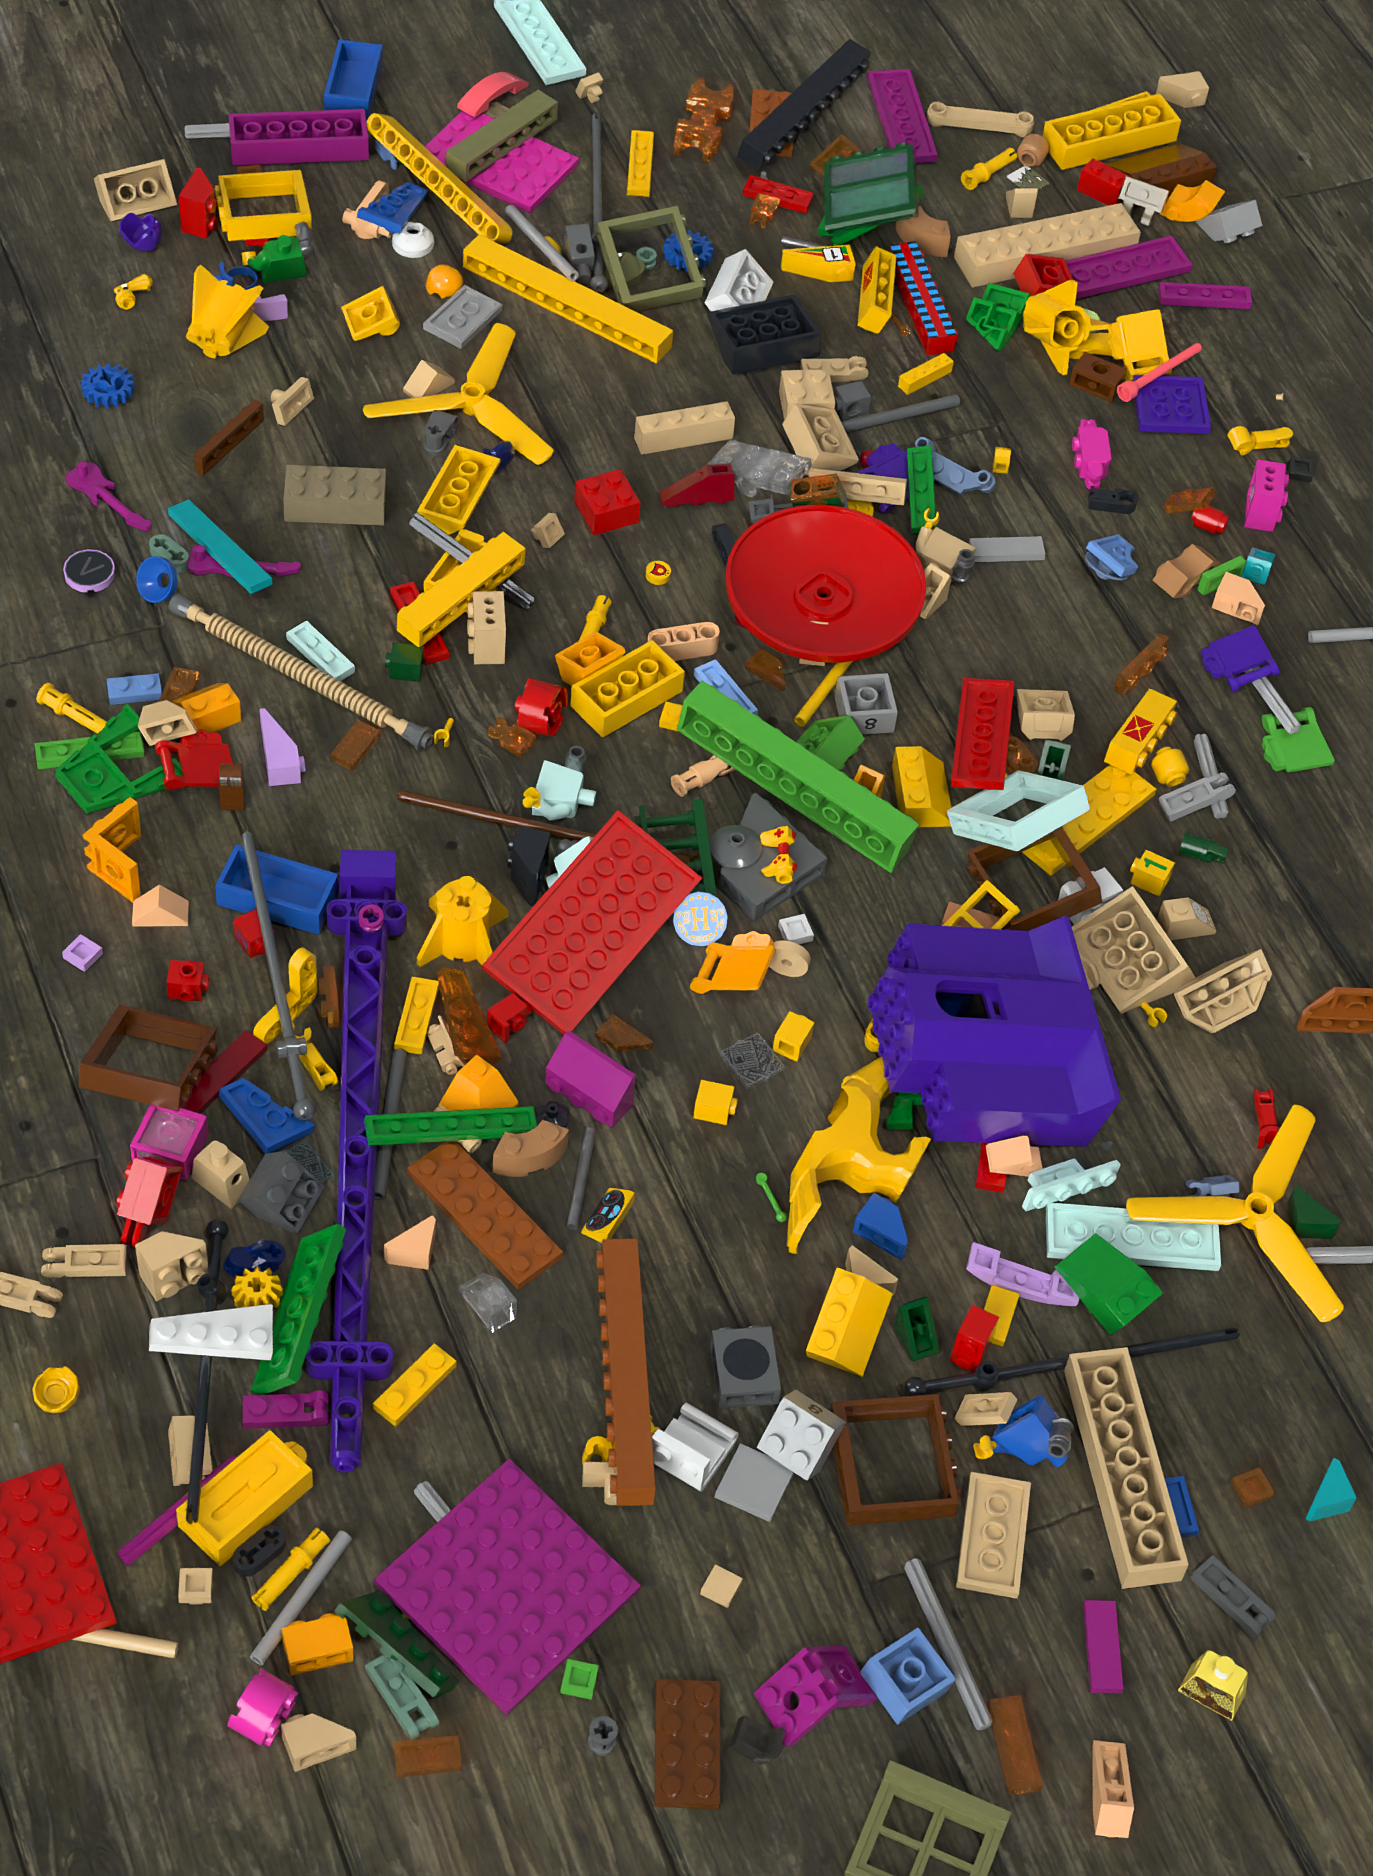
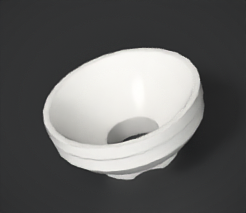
(413, 244)

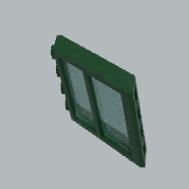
(870, 188)

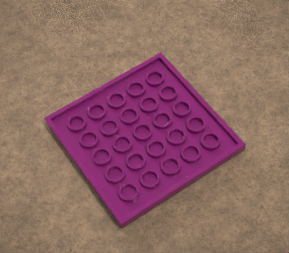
(507, 1586)

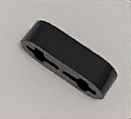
(263, 1555)

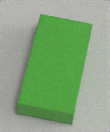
(1212, 578)

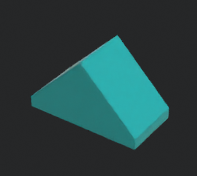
(1333, 1495)

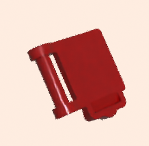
(198, 758)

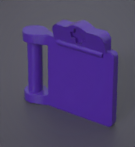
(888, 462)
(1238, 654)

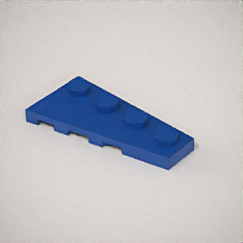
(395, 210)

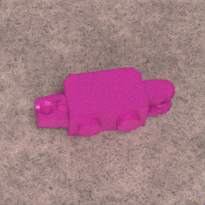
(1092, 453)

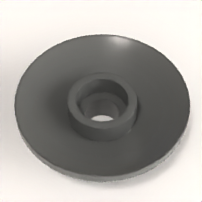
(735, 847)

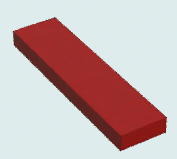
(435, 648)

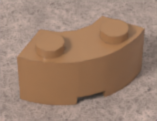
(929, 233)
(1185, 571)
(530, 1151)

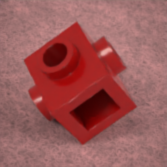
(187, 980)

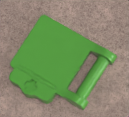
(1296, 750)

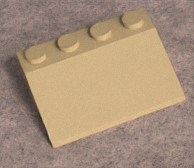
(1131, 952)

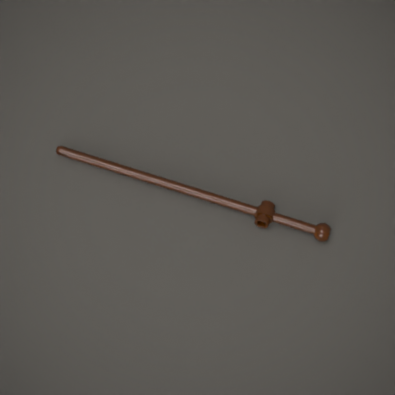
(505, 819)

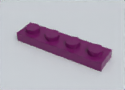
(1205, 295)

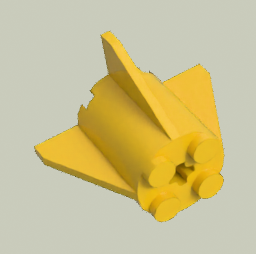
(223, 315)
(1059, 322)
(462, 922)

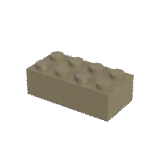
(334, 495)

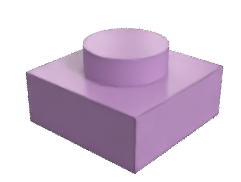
(82, 953)

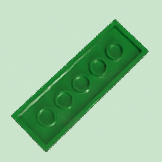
(300, 1309)

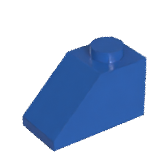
(882, 1226)

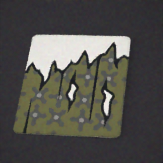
(1027, 178)

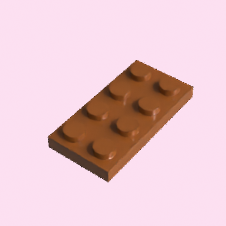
(762, 105)

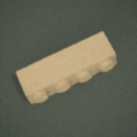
(684, 427)

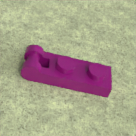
(285, 1410)

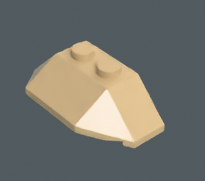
(1225, 992)

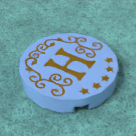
(700, 919)

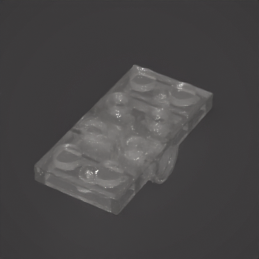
(761, 467)

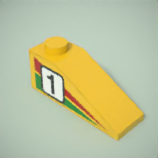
(821, 263)

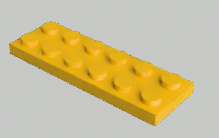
(1111, 799)

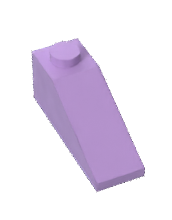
(280, 753)

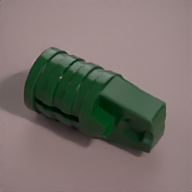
(1202, 849)

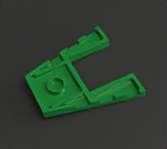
(94, 777)

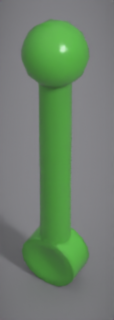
(761, 1179)

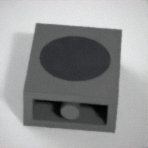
(745, 1366)

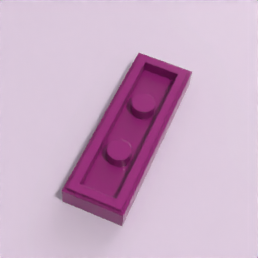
(1102, 1646)

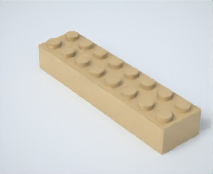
(996, 253)
(1125, 1468)

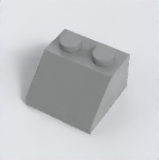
(1231, 221)

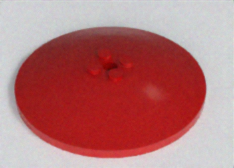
(831, 550)

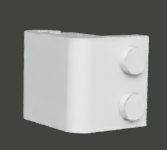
(693, 1446)

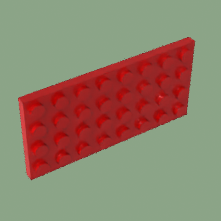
(591, 923)

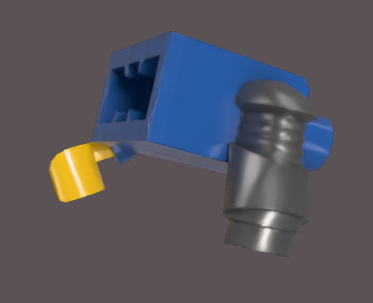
(1031, 1435)

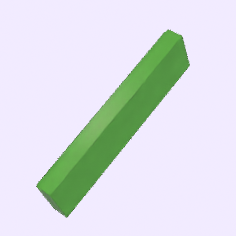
(55, 753)

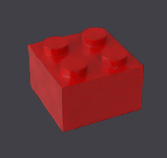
(607, 502)

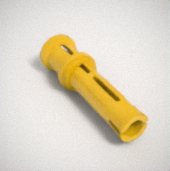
(983, 171)
(64, 705)

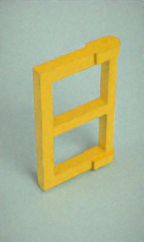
(963, 911)

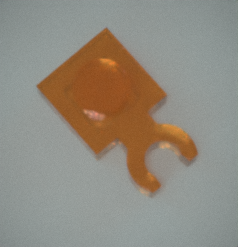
(763, 209)
(514, 738)

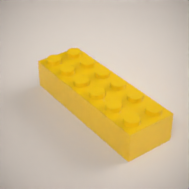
(1111, 131)

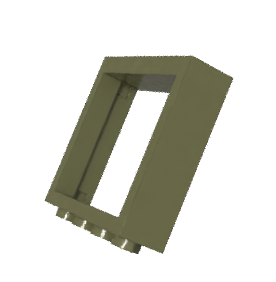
(657, 297)

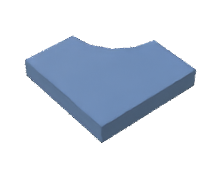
(1114, 553)

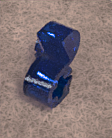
(263, 1253)

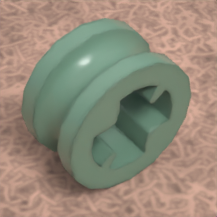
(649, 253)

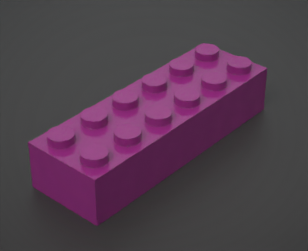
(298, 137)

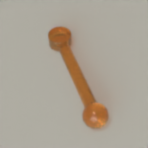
(904, 330)

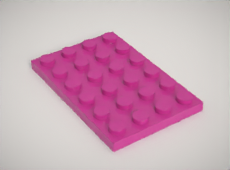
(518, 178)

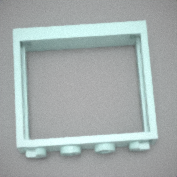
(976, 820)

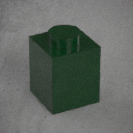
(405, 662)

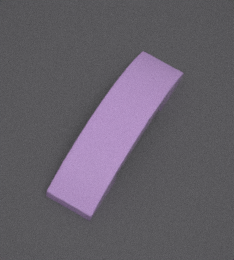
(1028, 1282)

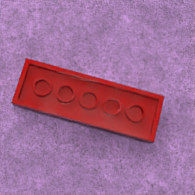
(983, 734)

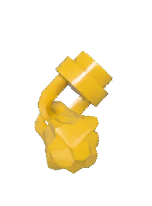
(125, 298)

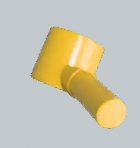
(444, 733)
(1152, 1013)

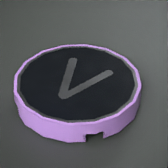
(89, 570)

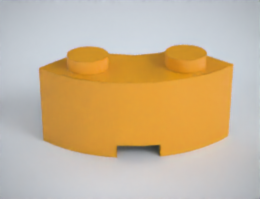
(1192, 203)

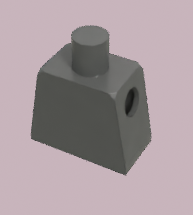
(582, 259)

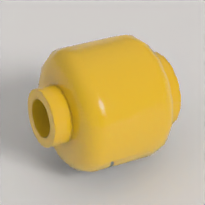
(1170, 766)

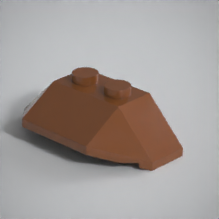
(1339, 1011)

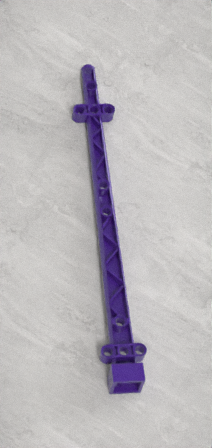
(364, 880)

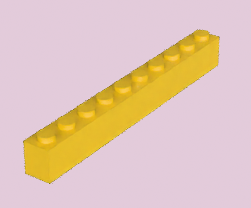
(568, 298)

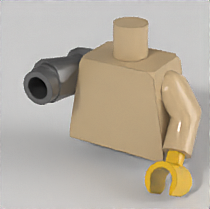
(944, 550)

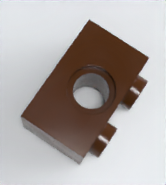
(1097, 377)

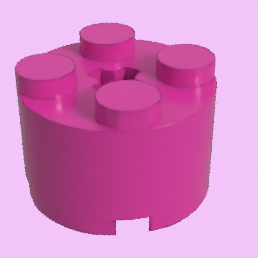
(262, 1707)

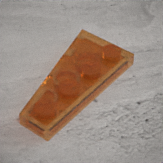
(465, 1019)

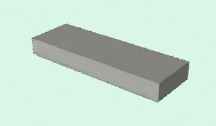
(1008, 549)

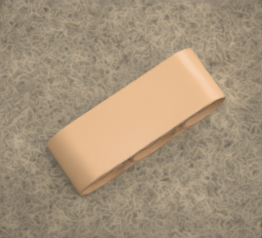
(687, 640)

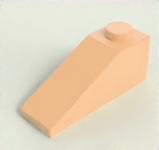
(1111, 1790)

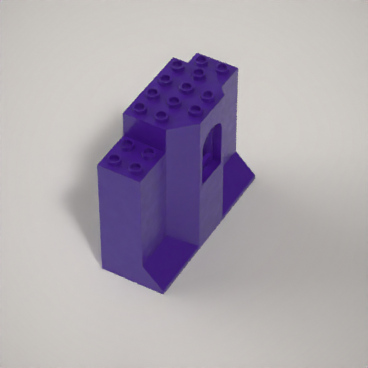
(1002, 1077)

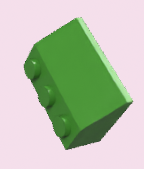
(833, 740)

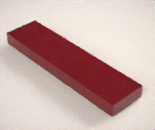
(225, 1070)

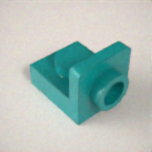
(1258, 566)

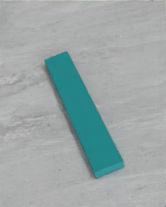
(220, 546)

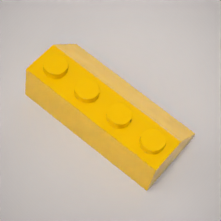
(458, 488)

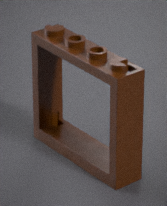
(1088, 897)
(156, 1028)
(890, 1409)

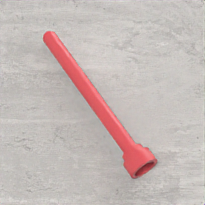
(1129, 389)

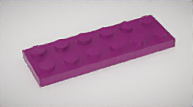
(901, 112)
(1128, 266)

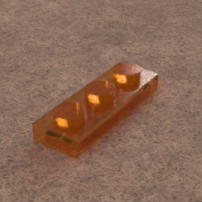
(1142, 664)
(1015, 1745)

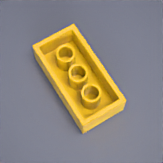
(627, 688)

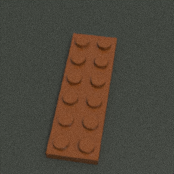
(485, 1213)

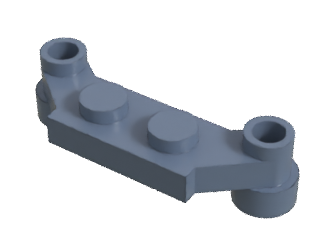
(955, 476)

